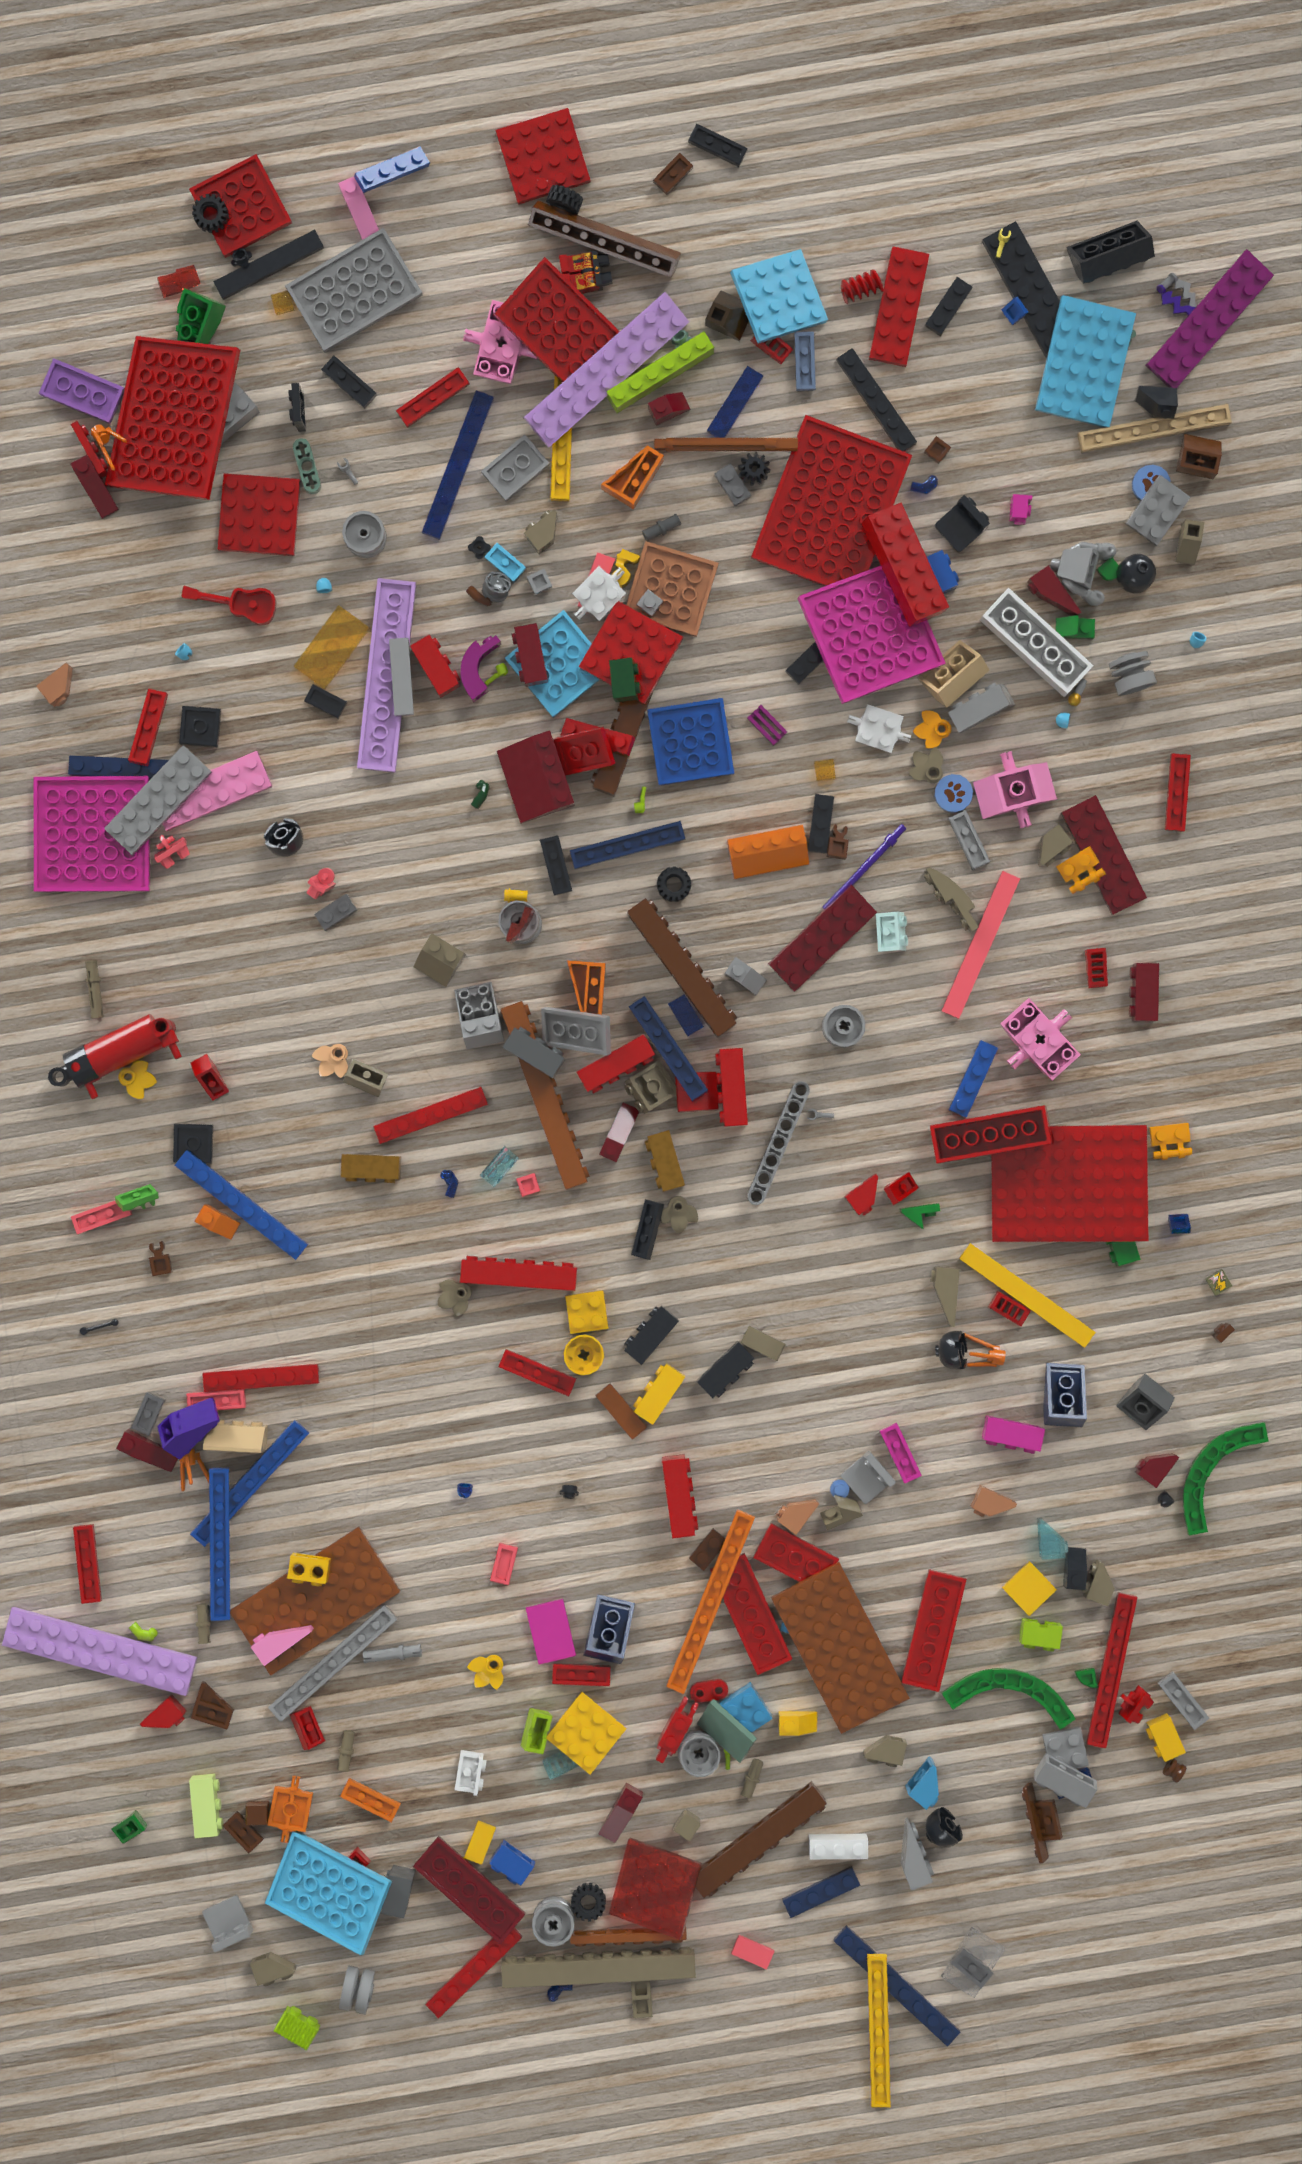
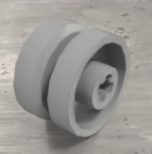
(368, 545)
(843, 1014)
(543, 1924)
(357, 1990)

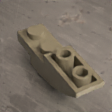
(949, 890)

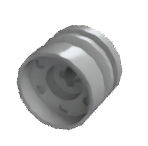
(1132, 673)
(512, 913)
(701, 1764)

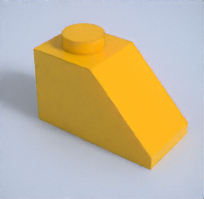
(796, 1722)

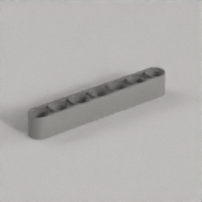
(785, 1135)

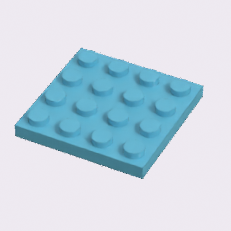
(779, 296)
(562, 651)

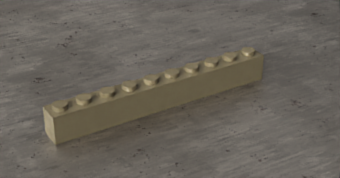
(598, 1968)

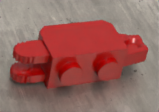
(675, 1730)

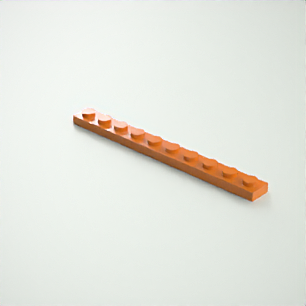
(710, 1601)

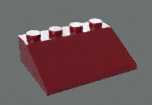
(535, 777)

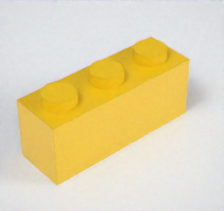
(658, 1393)

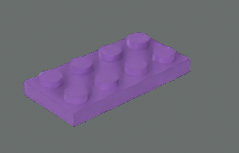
(81, 391)

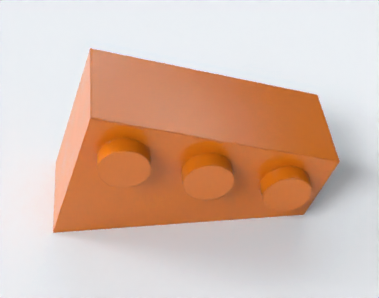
(633, 478)

